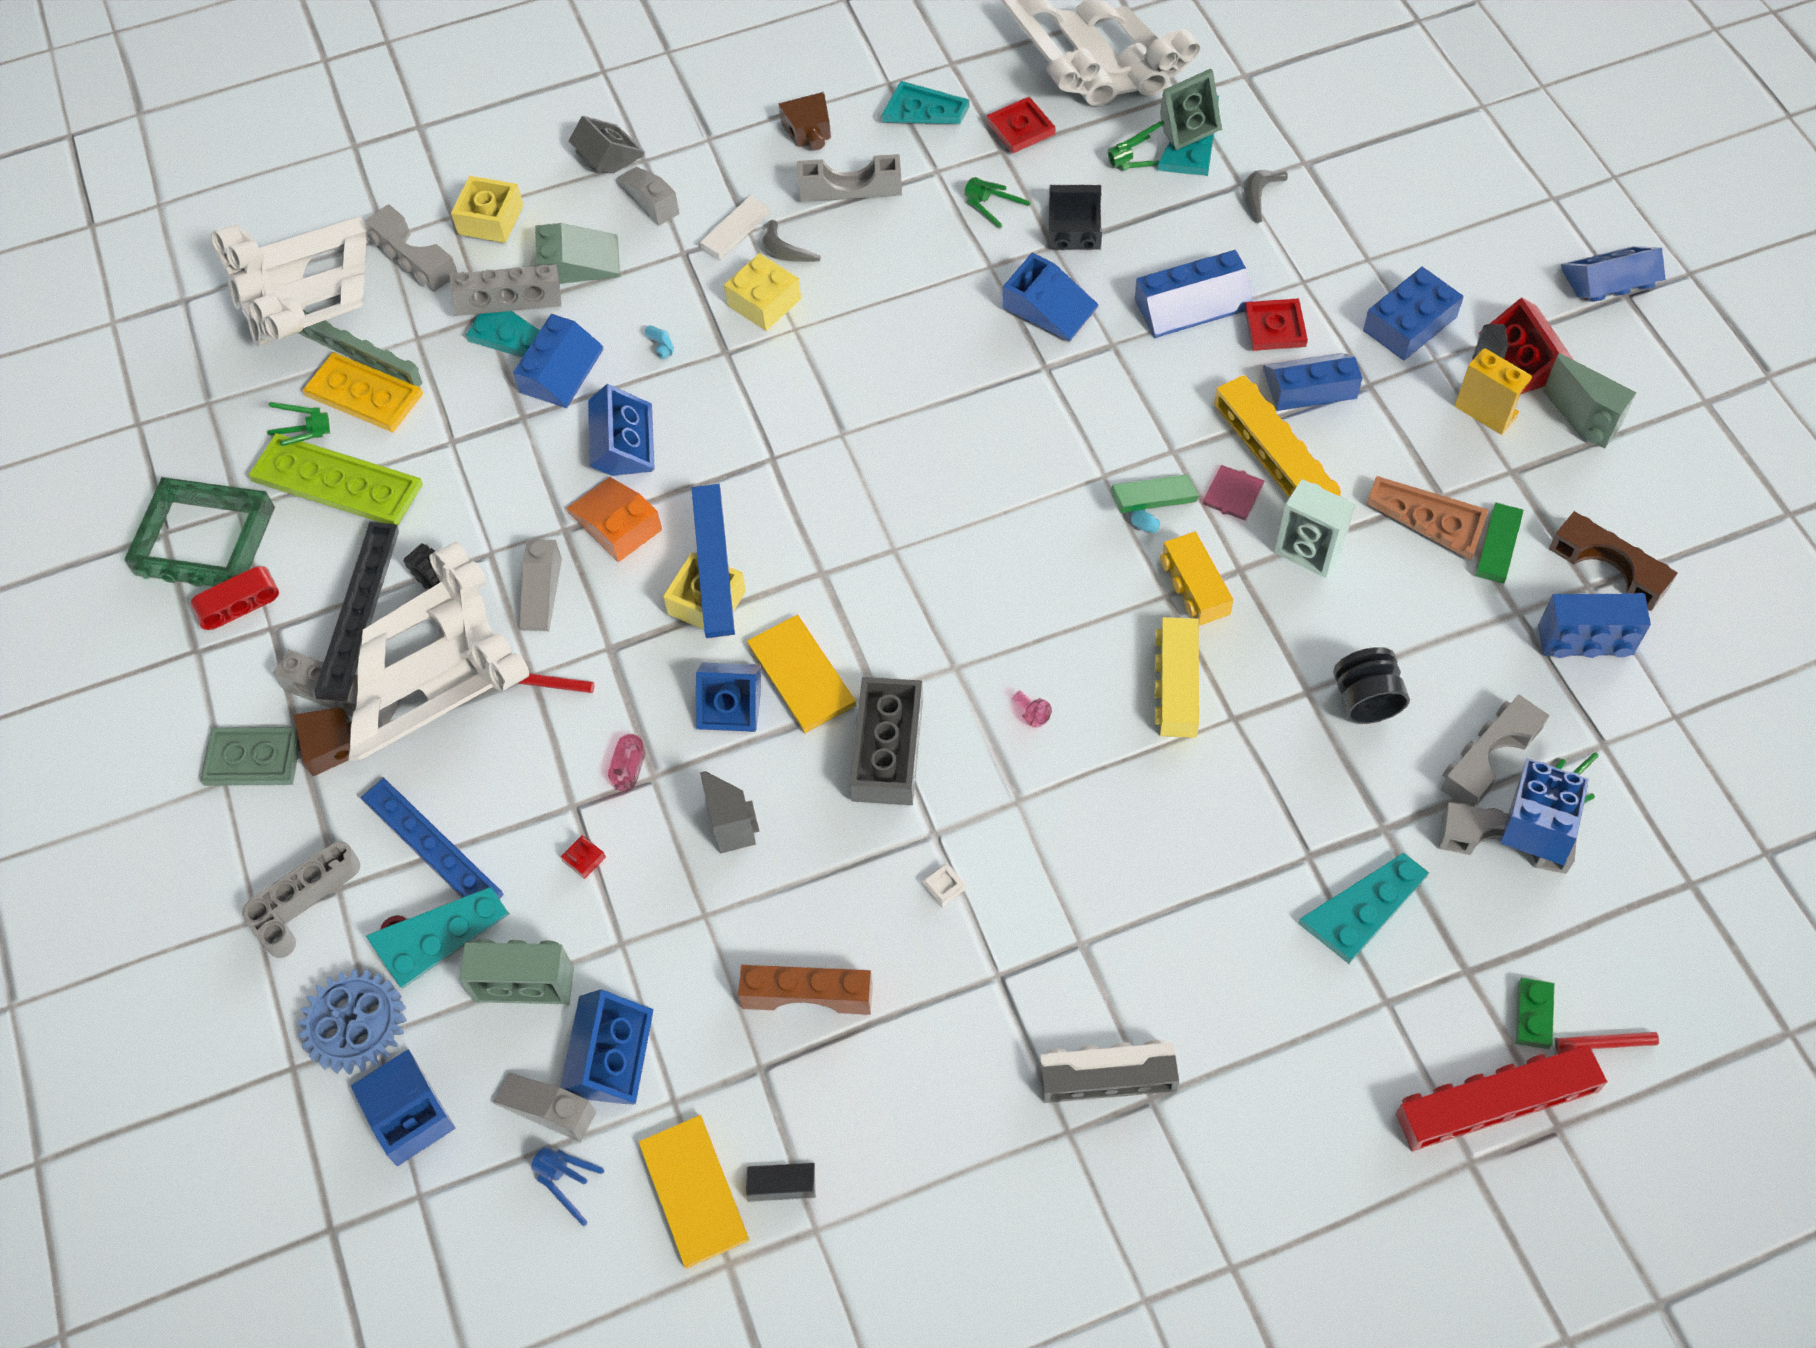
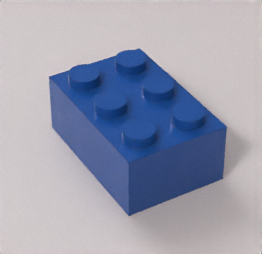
(1413, 313)
(1593, 624)

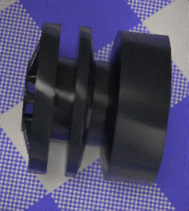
(1371, 685)

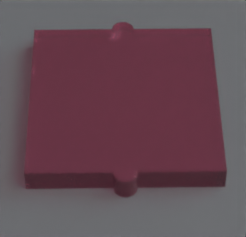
(1233, 492)

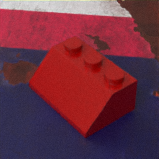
(1531, 342)

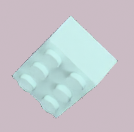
(1314, 528)

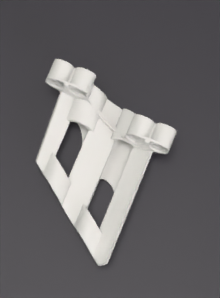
(1094, 65)
(271, 282)
(449, 671)

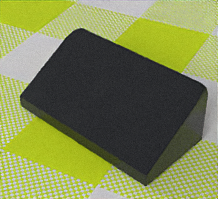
(1493, 338)
(781, 1182)

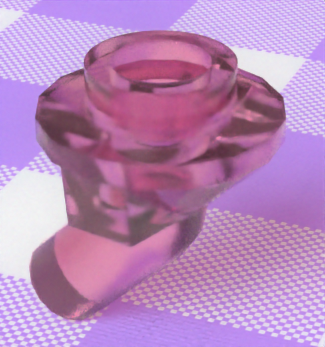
(1036, 711)

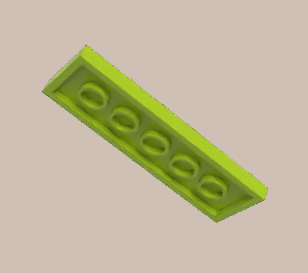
(336, 480)

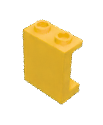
(1492, 391)

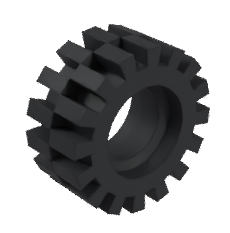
(420, 566)

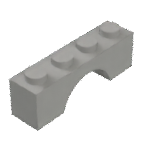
(877, 179)
(428, 264)
(1515, 727)
(1468, 826)

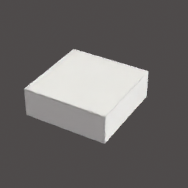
(944, 884)

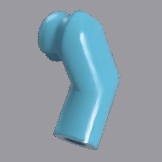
(661, 336)
(1145, 521)

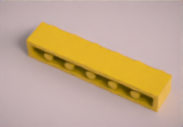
(1270, 437)

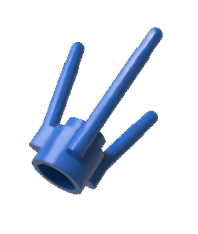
(553, 1165)

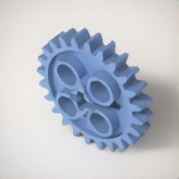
(325, 1016)

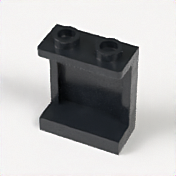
(1075, 217)

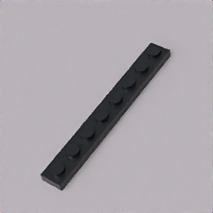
(356, 612)

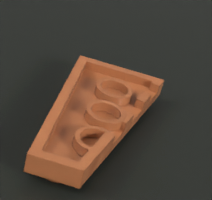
(1433, 515)

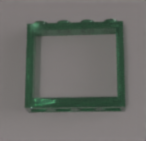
(201, 494)

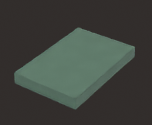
(251, 756)

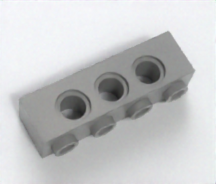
(505, 290)
(300, 676)

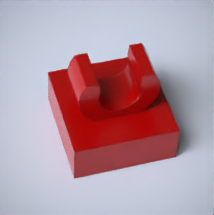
(583, 856)

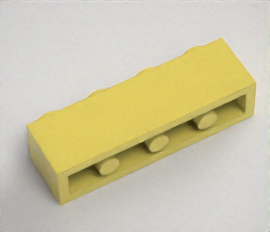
(1178, 677)

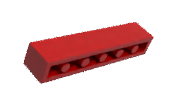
(1500, 1097)

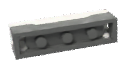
(1109, 1071)

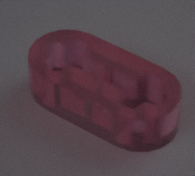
(620, 761)

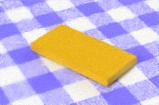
(363, 392)
(801, 673)
(693, 1191)

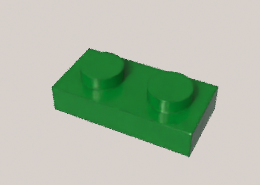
(1535, 1013)

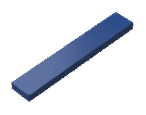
(713, 561)
(426, 840)

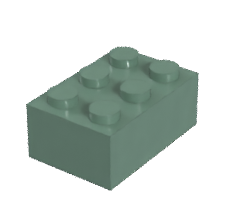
(517, 972)

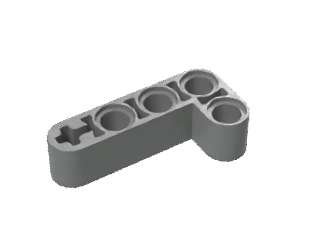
(304, 896)

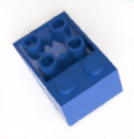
(1047, 297)
(1545, 811)
(402, 1108)

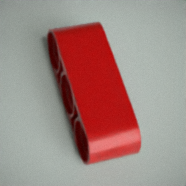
(234, 598)

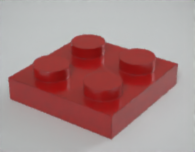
(1021, 124)
(1276, 324)

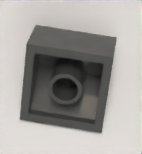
(604, 145)
(730, 814)

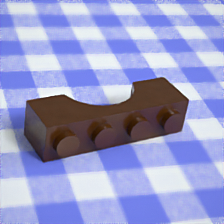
(1584, 540)

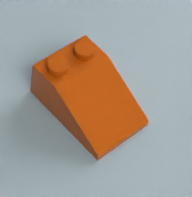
(616, 517)

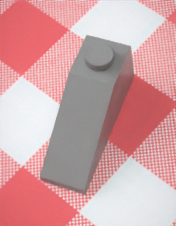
(650, 194)
(539, 584)
(546, 1105)

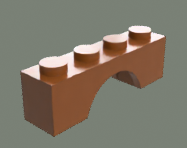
(772, 986)

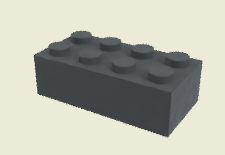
(886, 741)

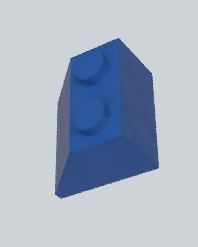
(728, 696)

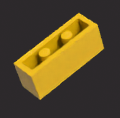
(1196, 578)

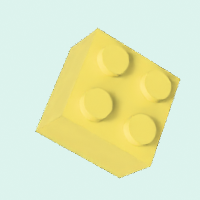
(487, 209)
(762, 291)
(684, 593)

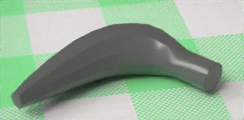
(1253, 189)
(783, 250)

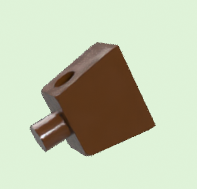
(806, 120)
(324, 738)

